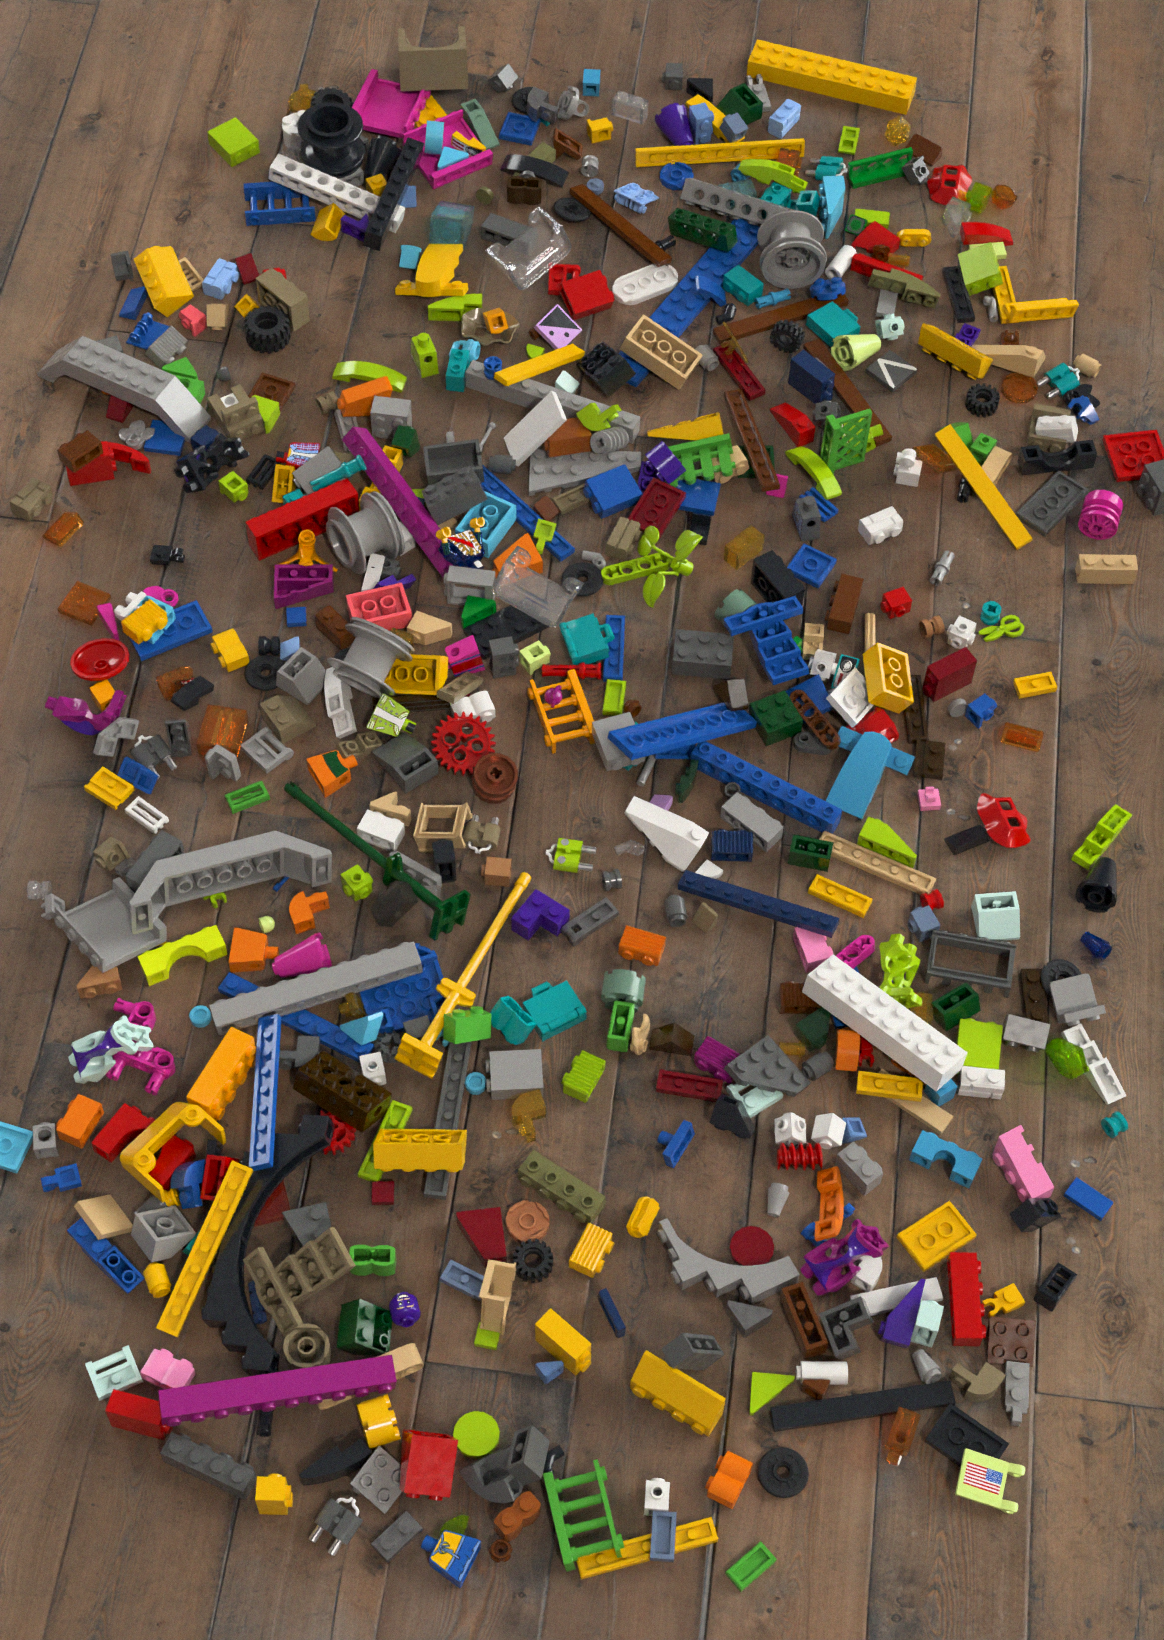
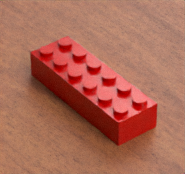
(281, 527)

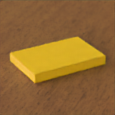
(936, 1236)

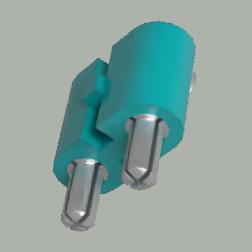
(827, 167)
(1060, 379)

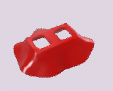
(942, 194)
(997, 824)

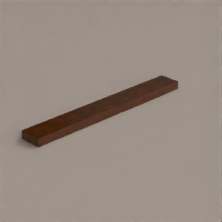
(620, 225)
(767, 320)
(845, 388)
(752, 440)

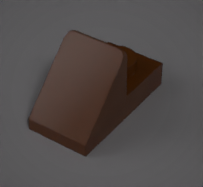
(564, 143)

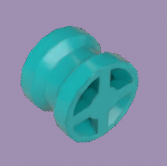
(990, 613)
(1114, 1124)

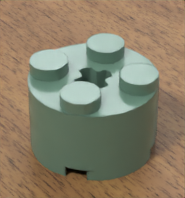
(734, 603)
(624, 987)

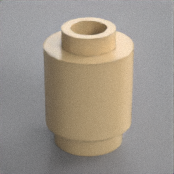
(1087, 365)

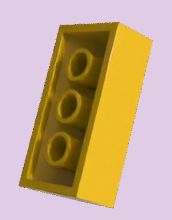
(163, 279)
(954, 351)
(420, 676)
(420, 1149)
(677, 1394)

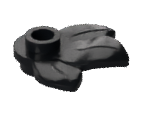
(1085, 390)

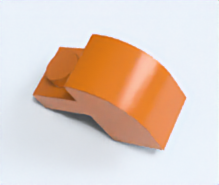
(303, 908)
(847, 1049)

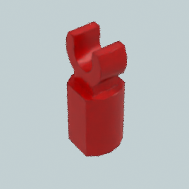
(865, 1051)

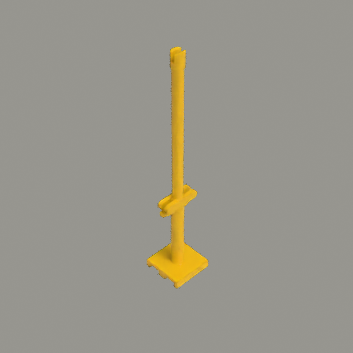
(420, 1054)

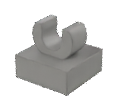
(50, 904)

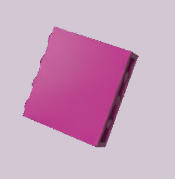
(387, 108)
(429, 163)

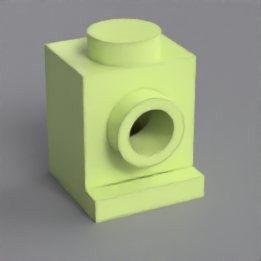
(534, 656)

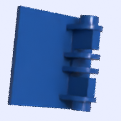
(146, 332)

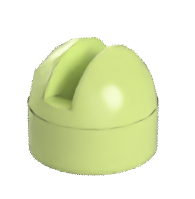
(266, 924)

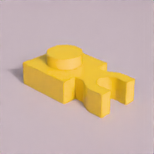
(1005, 1299)

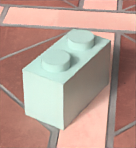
(927, 1323)

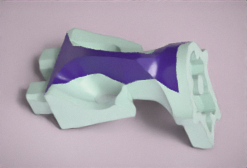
(97, 1059)

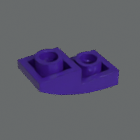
(968, 334)
(645, 476)

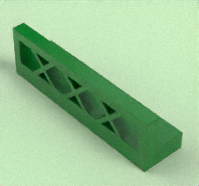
(879, 171)

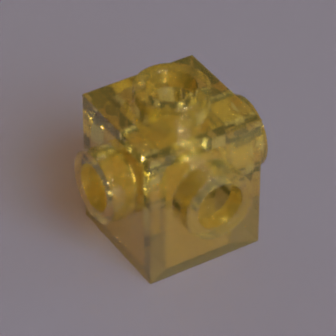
(897, 130)

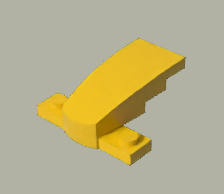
(435, 273)

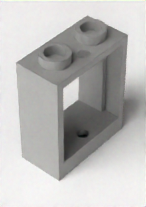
(471, 577)

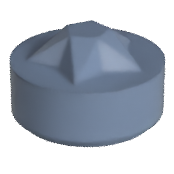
(596, 186)

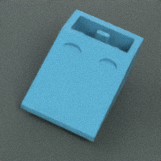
(831, 202)

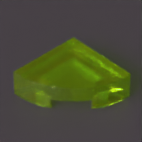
(456, 1525)

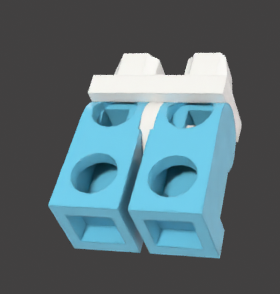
(135, 601)

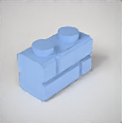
(784, 118)
(220, 279)

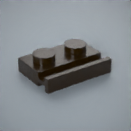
(929, 759)

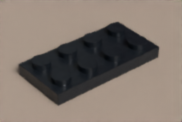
(503, 624)

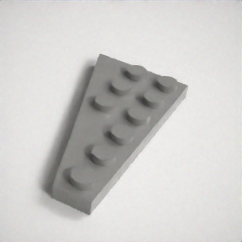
(575, 468)

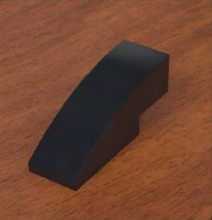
(336, 1464)

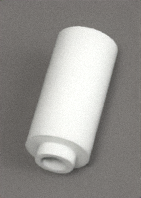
(840, 262)
(823, 1370)

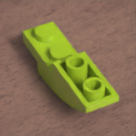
(769, 170)

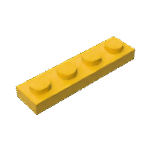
(1004, 294)

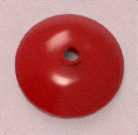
(99, 659)

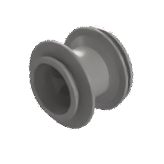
(791, 249)
(365, 532)
(370, 657)

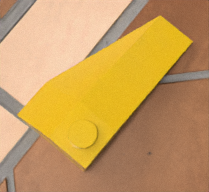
(700, 428)

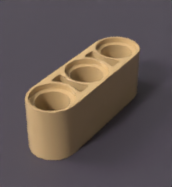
(996, 463)

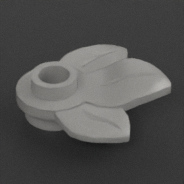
(136, 434)

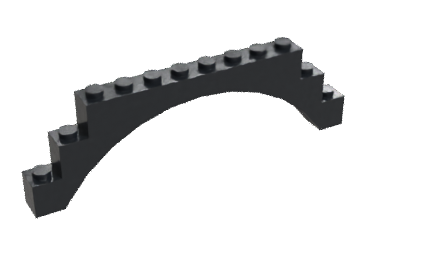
(226, 1298)

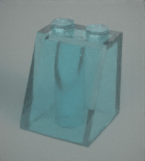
(451, 223)

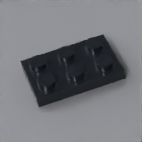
(960, 1431)

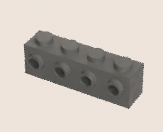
(209, 1466)

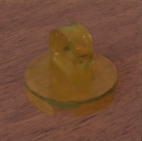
(301, 98)

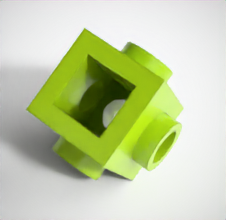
(356, 883)

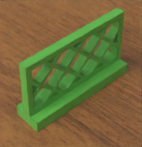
(832, 443)

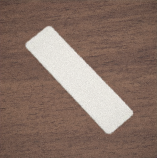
(373, 574)

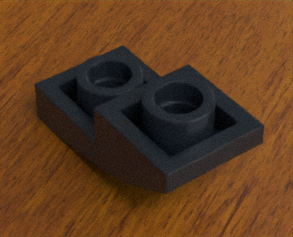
(190, 693)

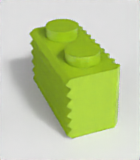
(583, 1076)

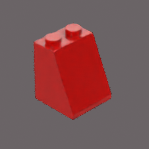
(427, 1464)

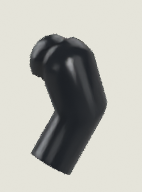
(729, 314)
(552, 1455)

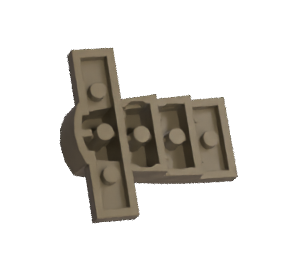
(298, 1276)

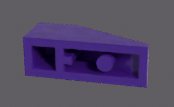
(899, 1324)

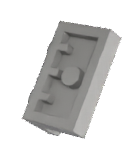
(222, 761)

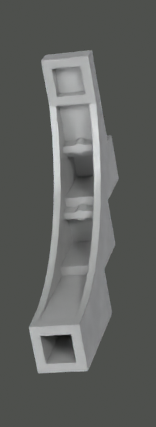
(753, 1281)

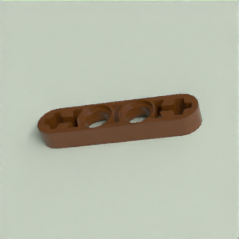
(816, 718)

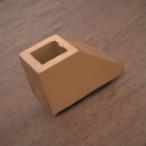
(99, 983)

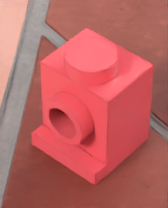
(193, 320)

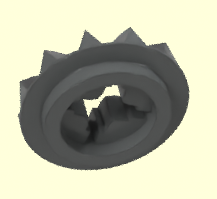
(385, 1039)

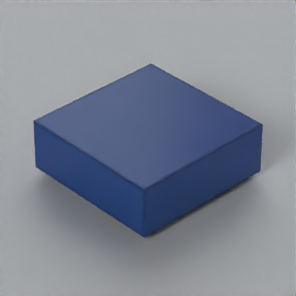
(296, 616)

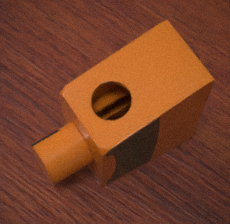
(330, 771)

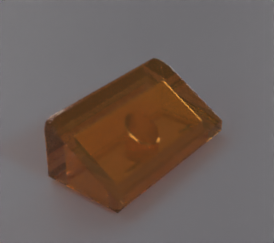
(63, 528)
(1022, 737)

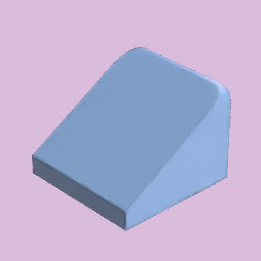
(289, 648)

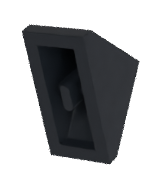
(700, 86)

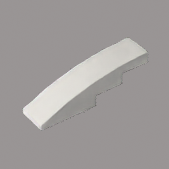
(1100, 1071)

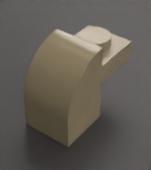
(979, 1387)

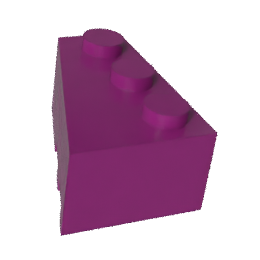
(300, 583)

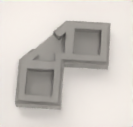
(107, 738)

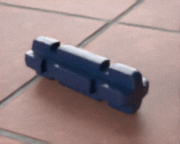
(260, 1316)

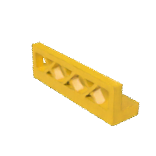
(1040, 310)

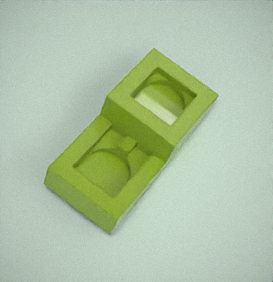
(849, 140)

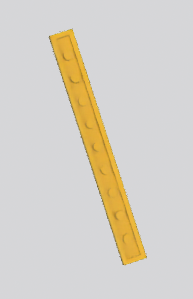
(715, 152)

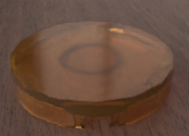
(1019, 388)

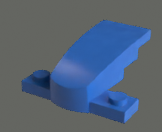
(772, 637)

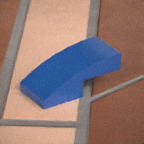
(709, 289)
(138, 774)

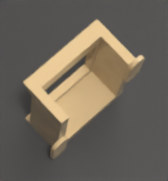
(457, 812)
(496, 1295)

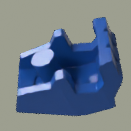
(1087, 411)

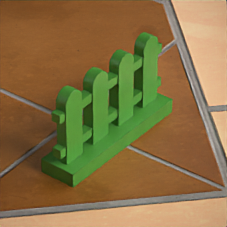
(704, 451)

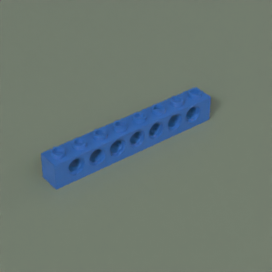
(767, 788)

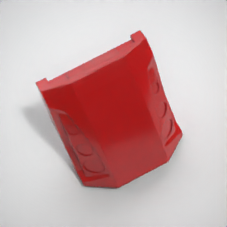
(878, 722)

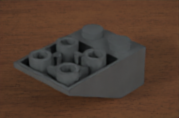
(407, 761)

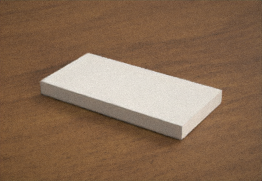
(535, 428)

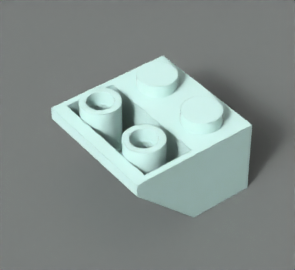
(997, 916)

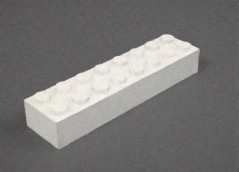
(884, 1022)

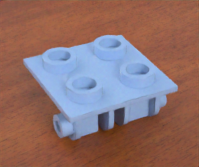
(634, 197)

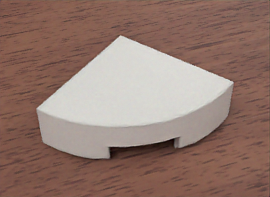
(710, 870)

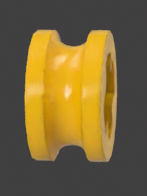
(172, 1197)

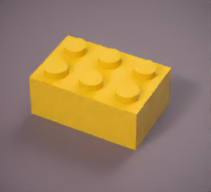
(888, 678)

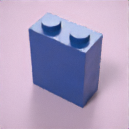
(612, 491)

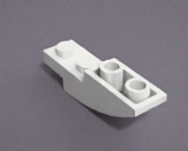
(338, 704)

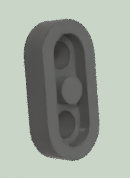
(812, 745)

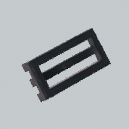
(266, 473)

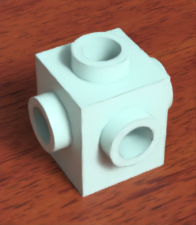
(889, 327)

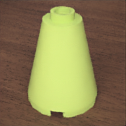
(854, 349)

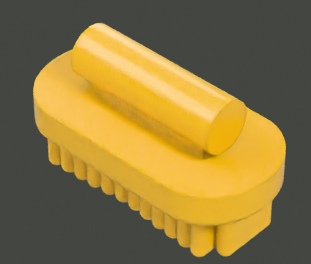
(642, 1217)

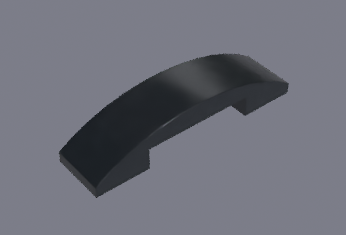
(542, 169)

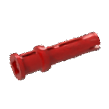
(582, 670)

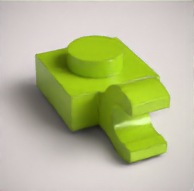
(544, 533)

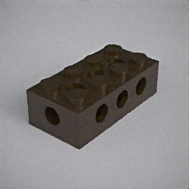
(342, 1091)

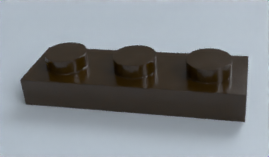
(1033, 995)

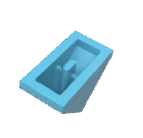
(450, 157)
(363, 1029)

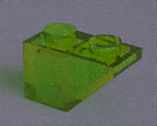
(1067, 1057)

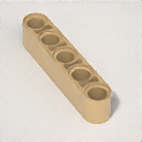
(405, 1360)

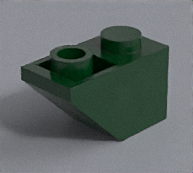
(406, 440)

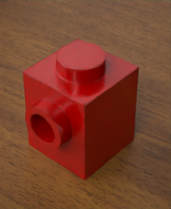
(896, 603)

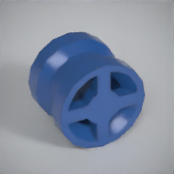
(492, 365)

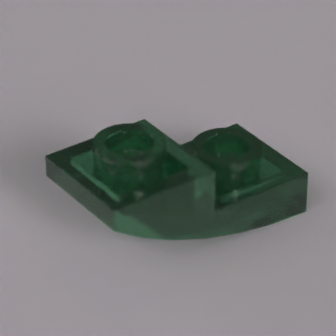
(687, 781)

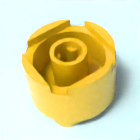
(378, 1421)

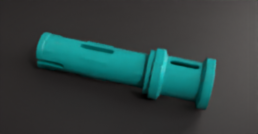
(345, 470)

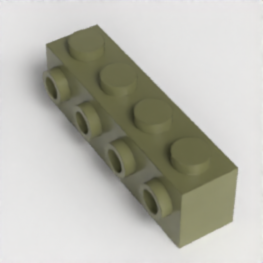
(561, 1187)

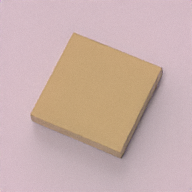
(104, 1216)

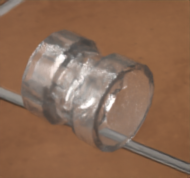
(38, 890)

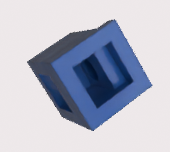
(980, 710)

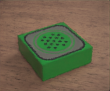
(855, 225)

